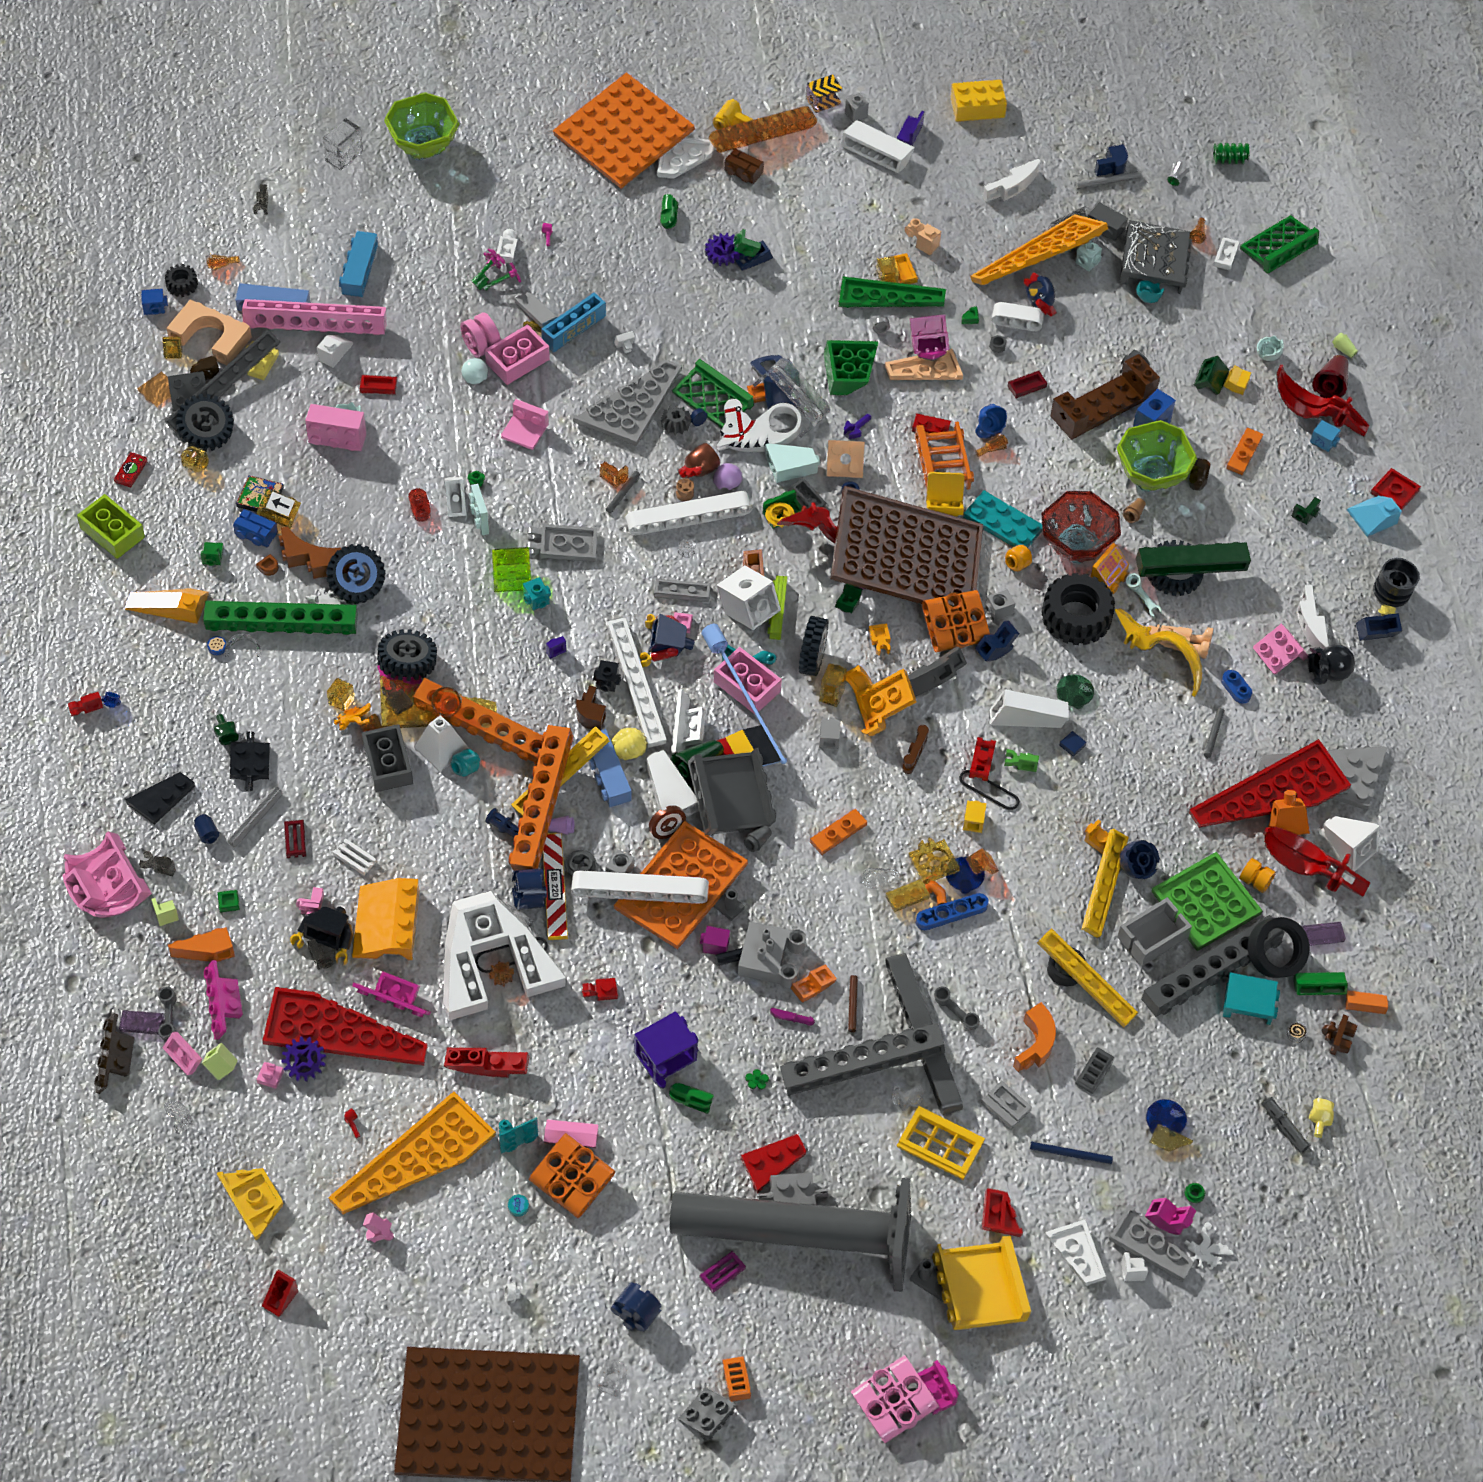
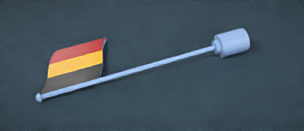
(750, 738)

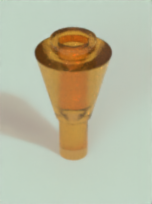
(1198, 233)
(217, 261)
(997, 443)

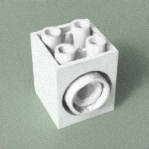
(749, 597)

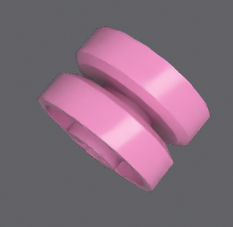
(479, 334)

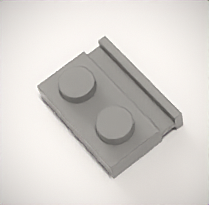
(1006, 1104)

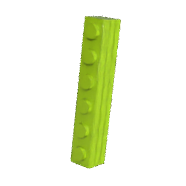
(776, 621)

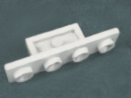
(688, 724)

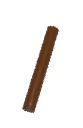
(852, 1003)

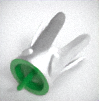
(1175, 178)

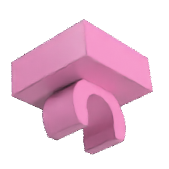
(270, 1075)

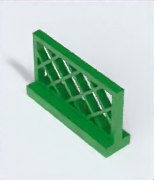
(1288, 250)
(718, 380)

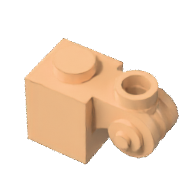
(927, 236)

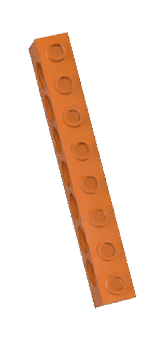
(483, 715)
(544, 808)

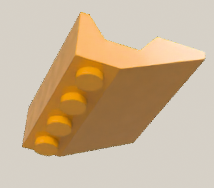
(386, 919)

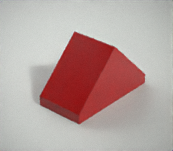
(280, 1293)

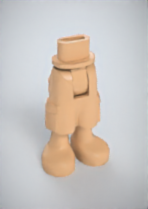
(1201, 642)

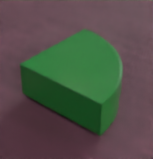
(970, 316)

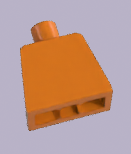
(1290, 814)

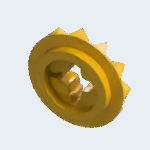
(776, 509)

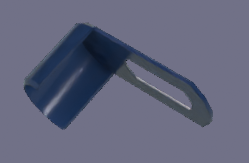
(773, 393)

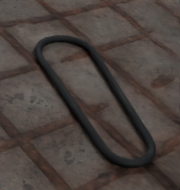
(501, 947)

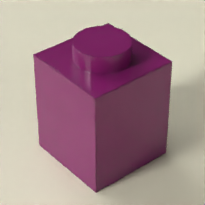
(715, 940)

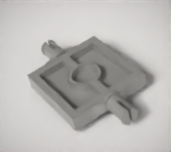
(793, 1189)

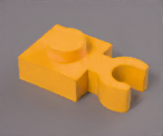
(880, 636)

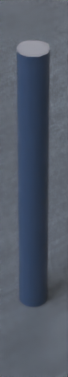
(1071, 1152)

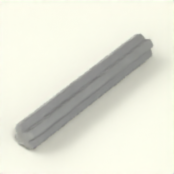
(255, 816)

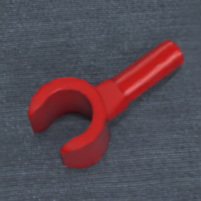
(349, 1117)

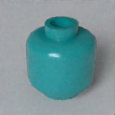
(465, 762)

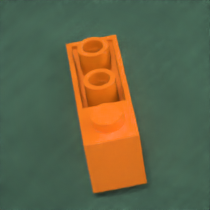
(204, 947)

